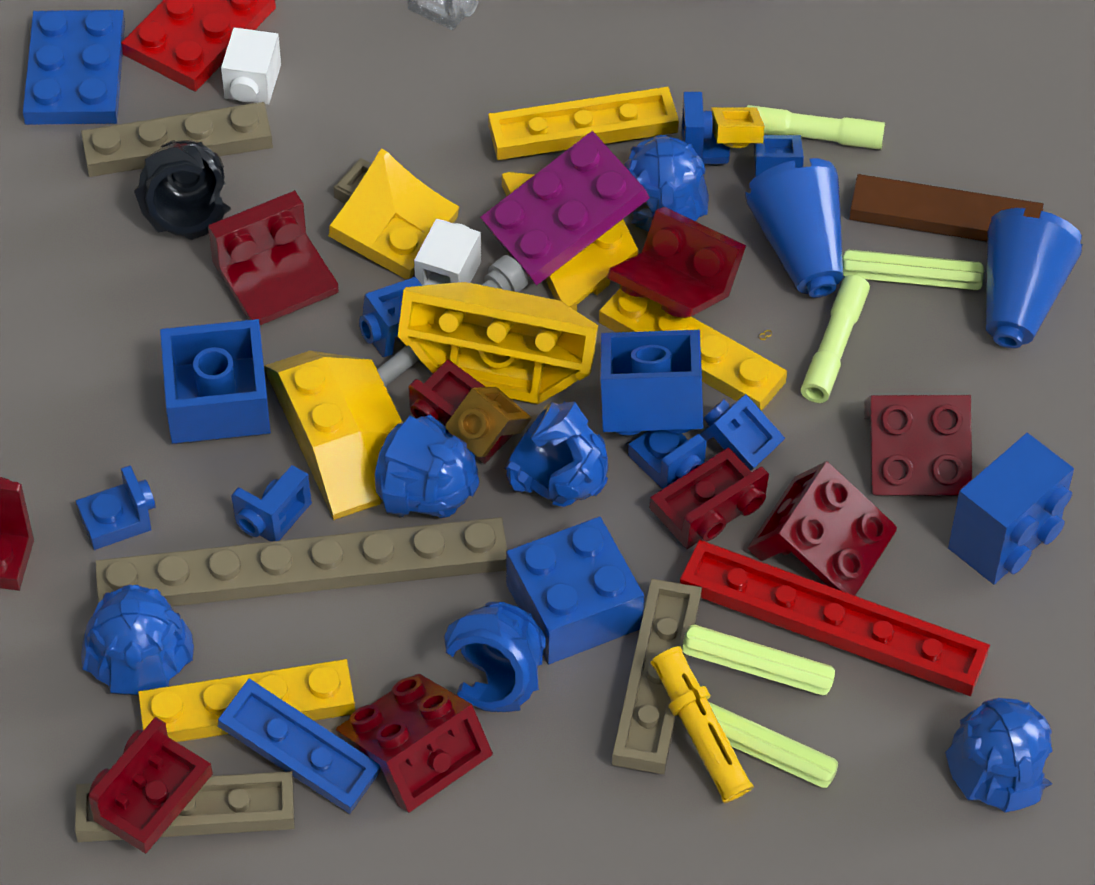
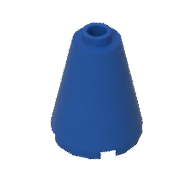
(802, 222)
(1026, 272)

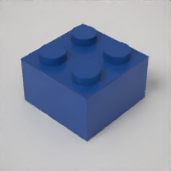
(215, 381)
(651, 381)
(1011, 509)
(575, 588)

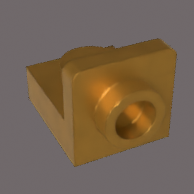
(485, 417)

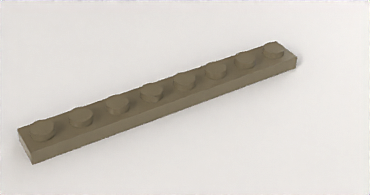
(312, 563)

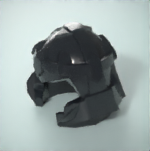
(182, 189)

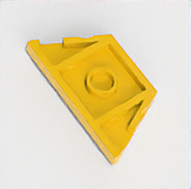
(590, 267)

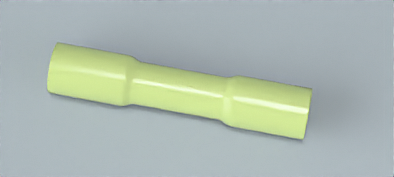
(844, 130)
(826, 362)

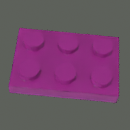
(565, 207)

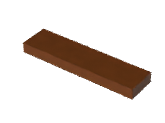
(930, 207)

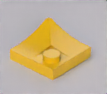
(390, 216)

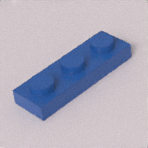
(299, 745)

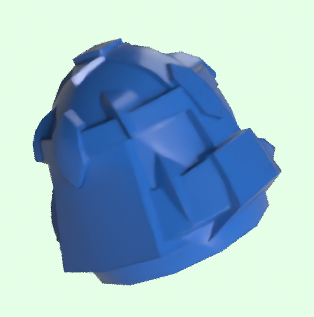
(670, 176)
(559, 457)
(424, 469)
(135, 641)
(504, 646)
(1001, 754)

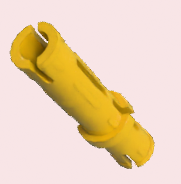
(707, 735)

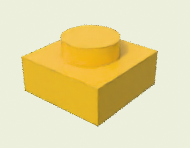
(737, 126)

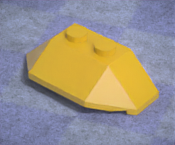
(499, 337)
(339, 422)

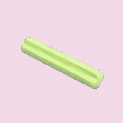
(914, 269)
(758, 660)
(776, 748)

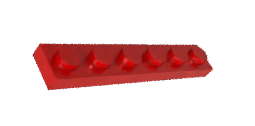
(836, 618)

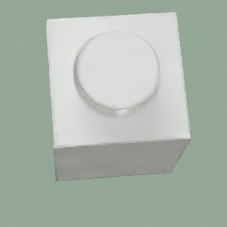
(251, 65)
(448, 254)

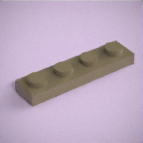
(221, 130)
(646, 718)
(219, 807)

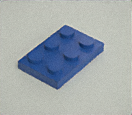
(74, 67)

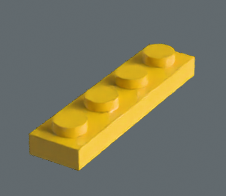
(565, 123)
(724, 362)
(194, 708)

